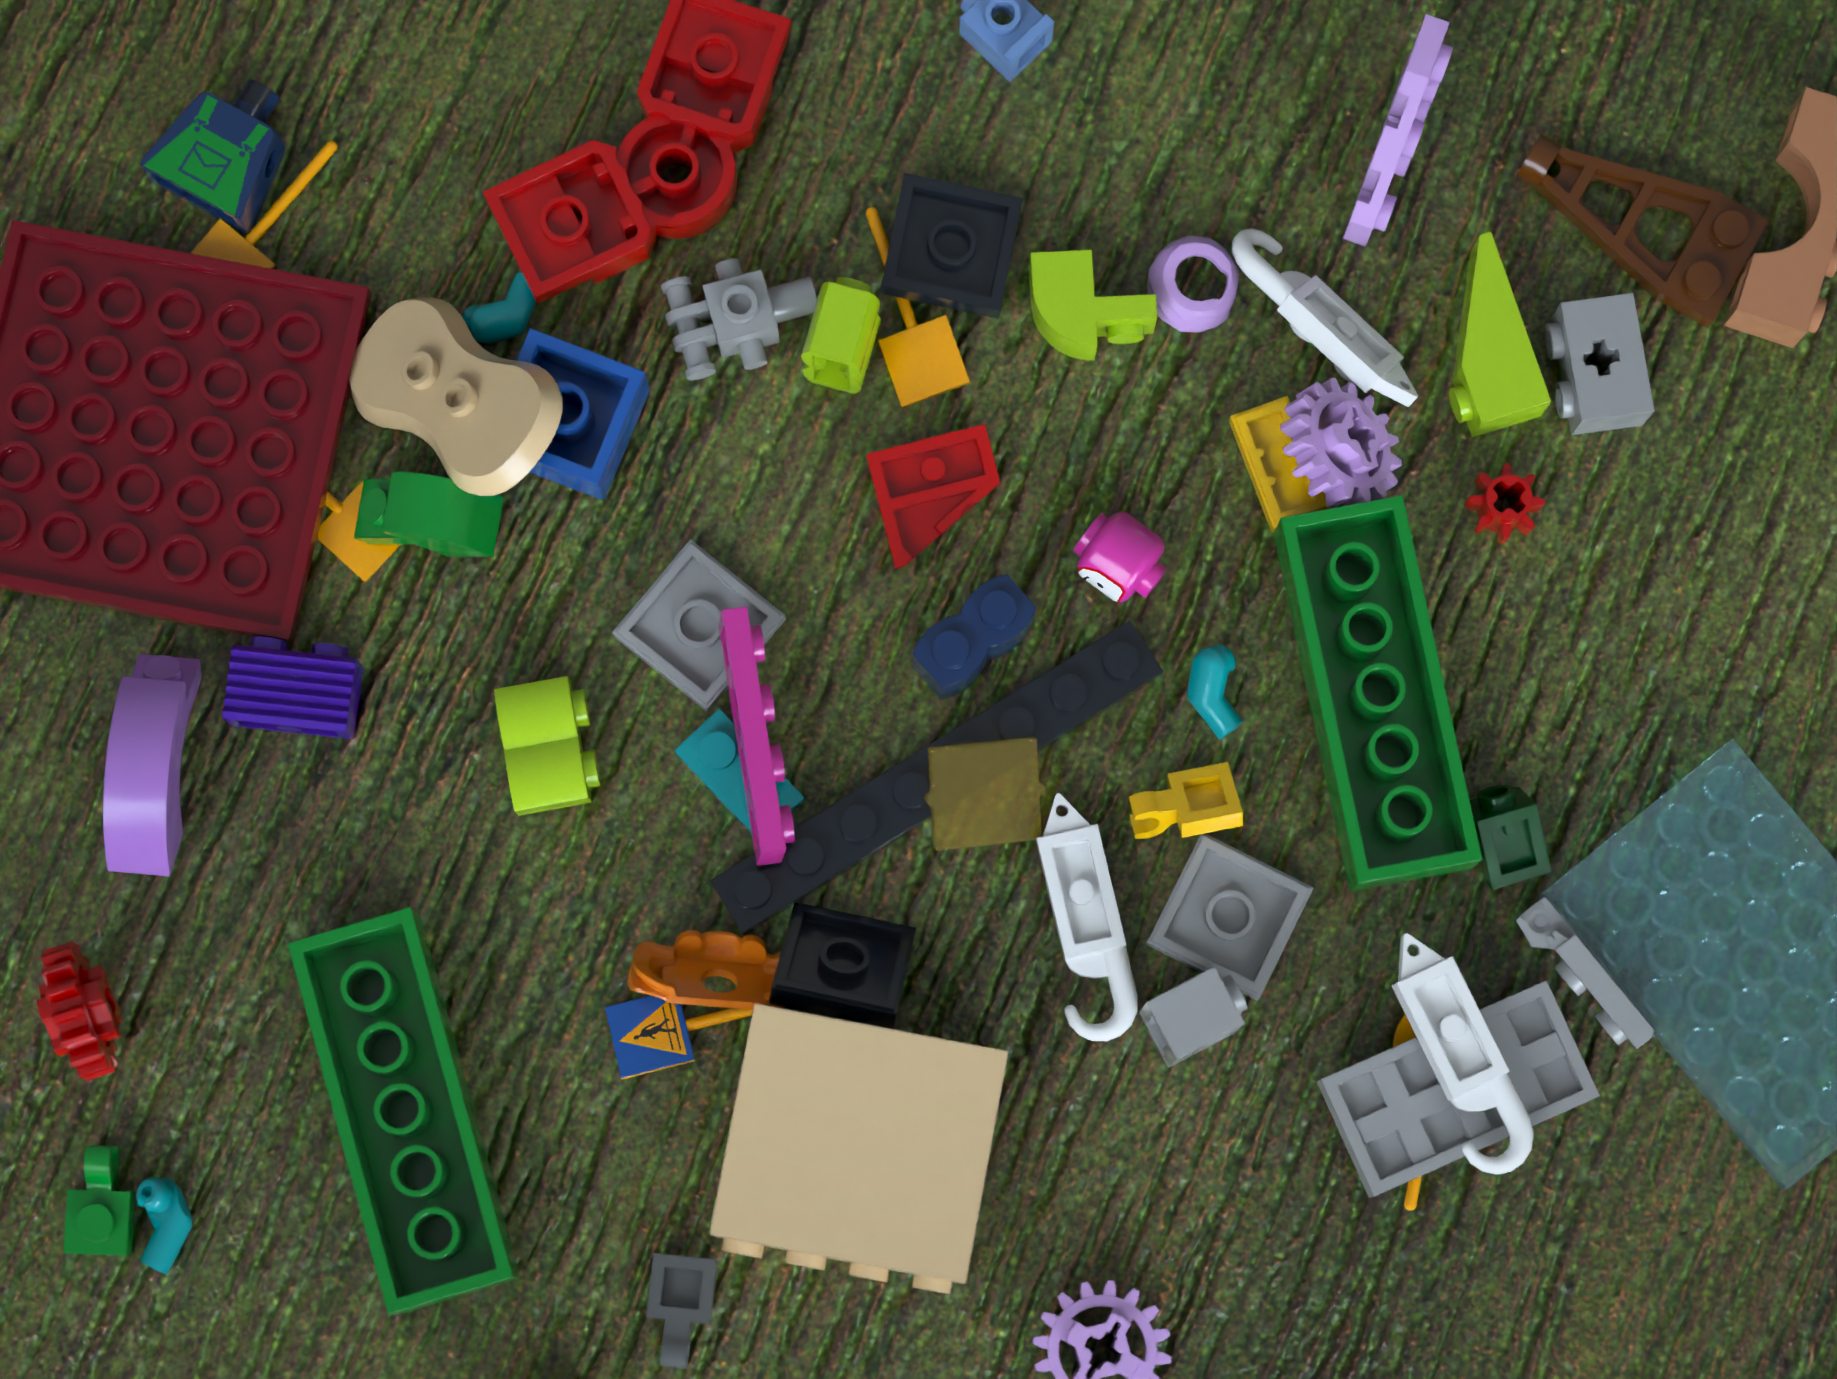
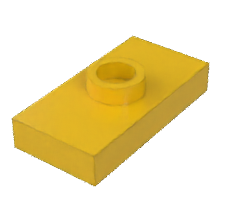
(1271, 470)

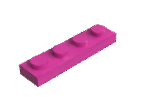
(751, 709)

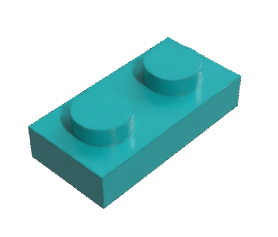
(715, 760)

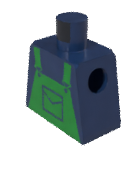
(221, 155)

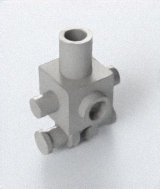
(741, 316)

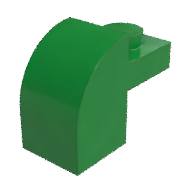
(428, 514)

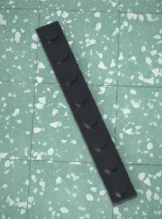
(896, 799)

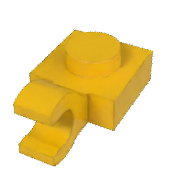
(1196, 799)

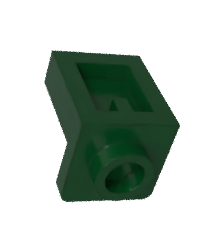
(1509, 836)

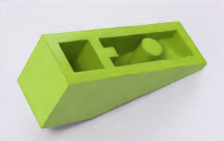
(1495, 363)

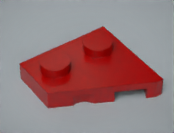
(930, 486)

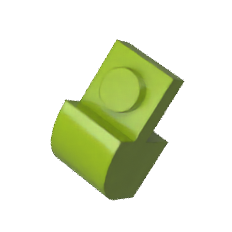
(1072, 315)

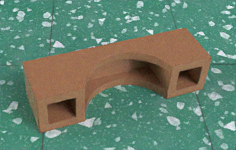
(1781, 288)

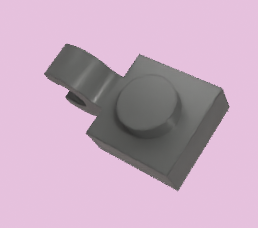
(681, 1295)

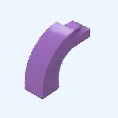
(144, 764)

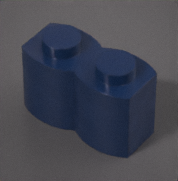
(988, 627)

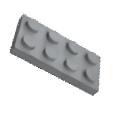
(1404, 1125)

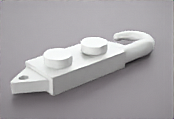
(1325, 321)
(1087, 916)
(1461, 1049)

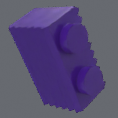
(293, 689)

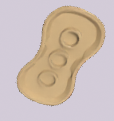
(476, 410)

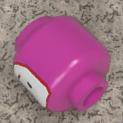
(1120, 556)

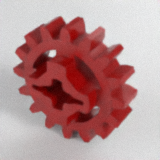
(79, 1011)

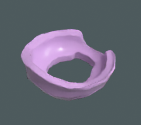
(1172, 305)

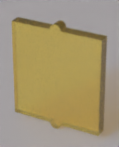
(984, 793)

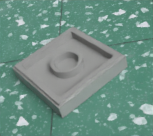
(679, 622)
(1230, 915)

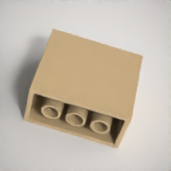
(858, 1147)

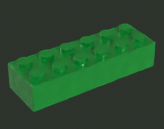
(1376, 694)
(403, 1111)

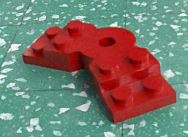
(605, 207)

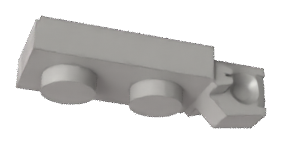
(1582, 971)

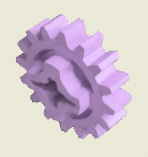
(1340, 444)
(1076, 1335)

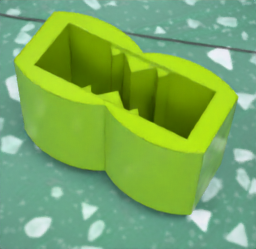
(841, 335)
(545, 745)

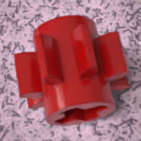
(1510, 518)

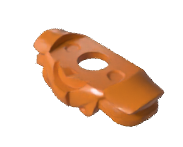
(678, 970)

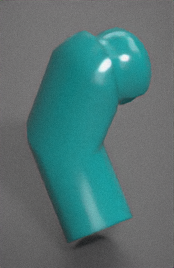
(502, 318)
(1207, 688)
(170, 1220)

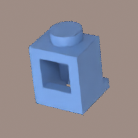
(1006, 46)

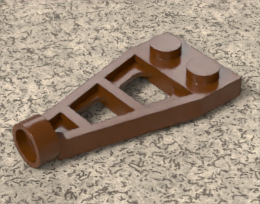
(1712, 256)

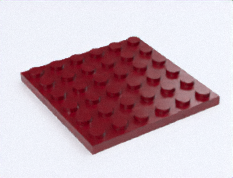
(167, 427)

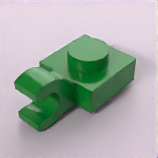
(100, 1217)

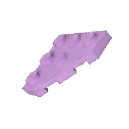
(1401, 129)

